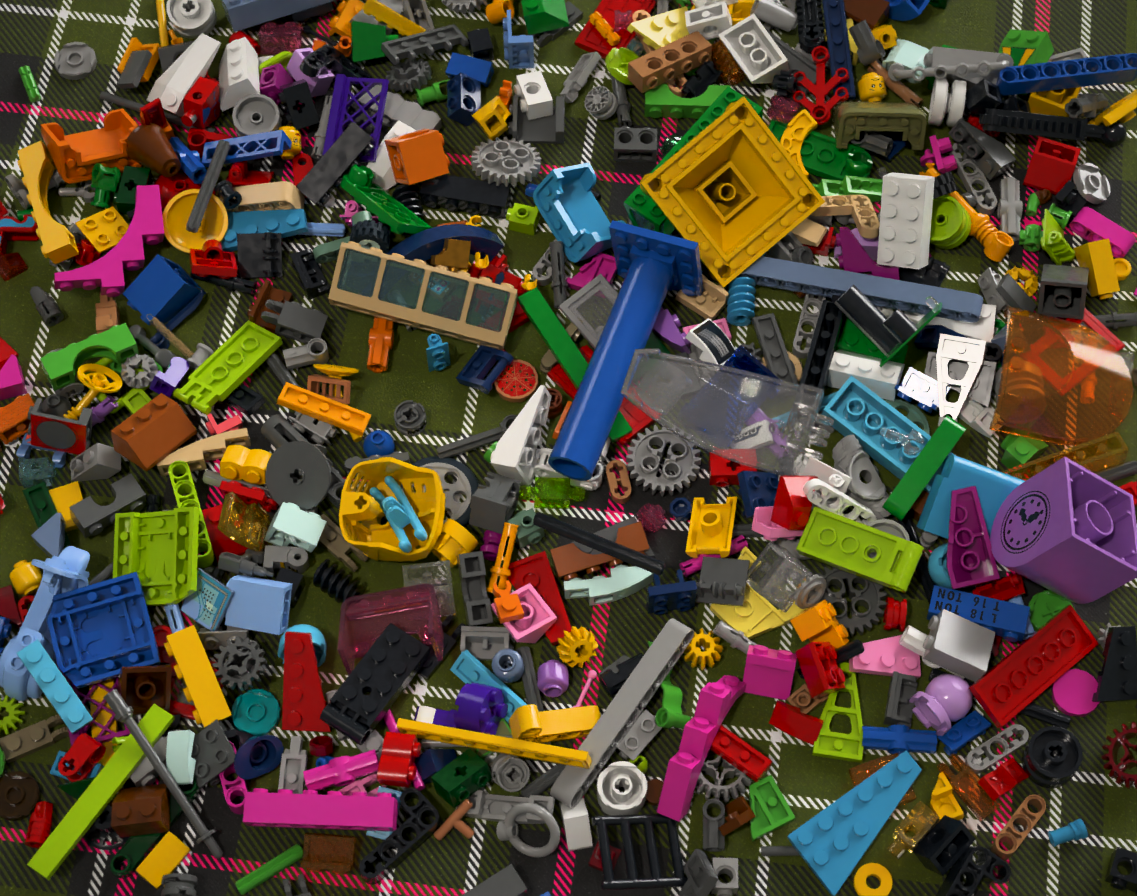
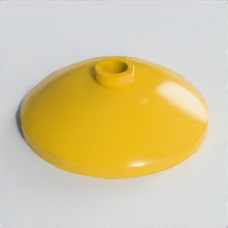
(176, 215)

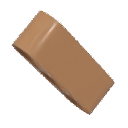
(1023, 817)

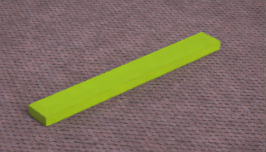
(98, 794)

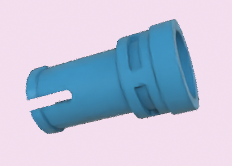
(1073, 831)

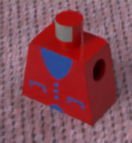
(202, 104)

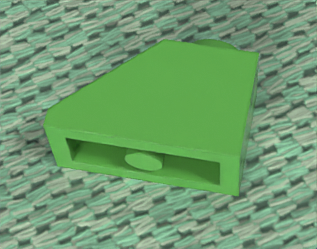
(1023, 451)

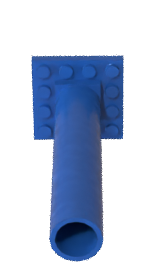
(651, 267)

